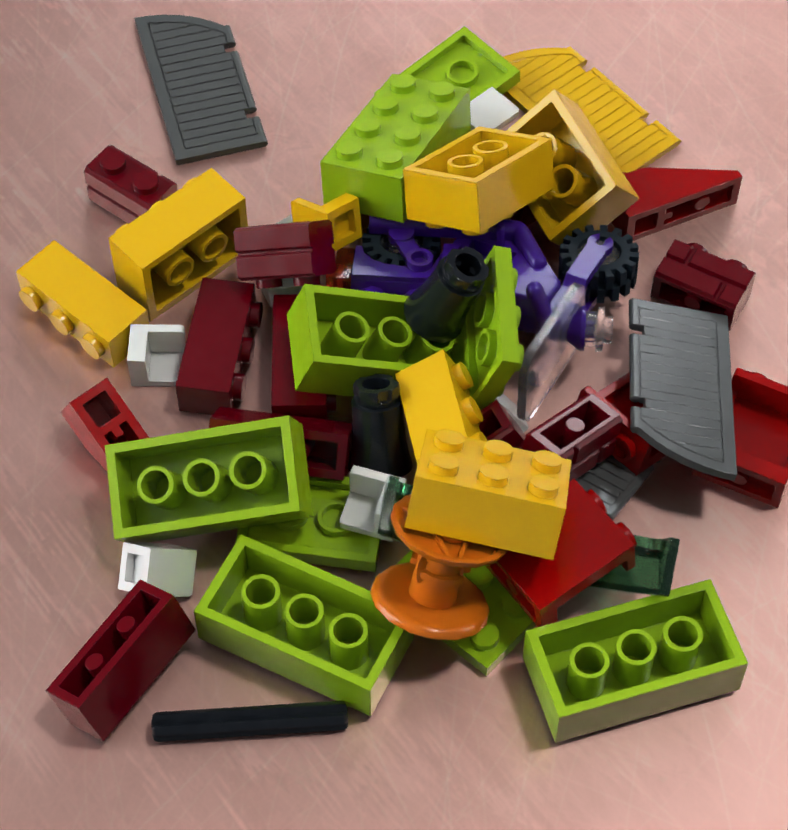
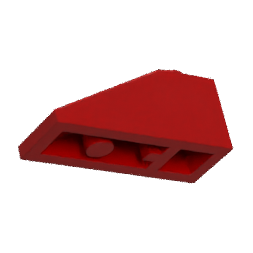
(675, 197)
(102, 419)

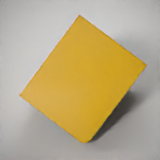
(341, 211)

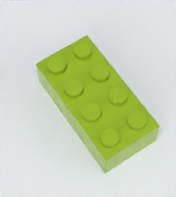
(393, 131)
(353, 335)
(209, 480)
(301, 624)
(633, 660)

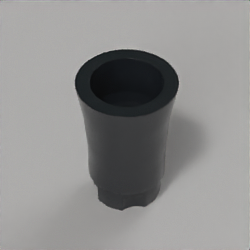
(444, 299)
(379, 426)

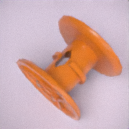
(430, 591)

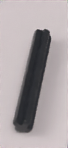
(249, 721)

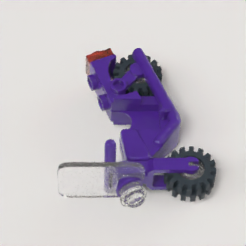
(591, 267)

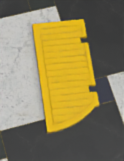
(606, 106)

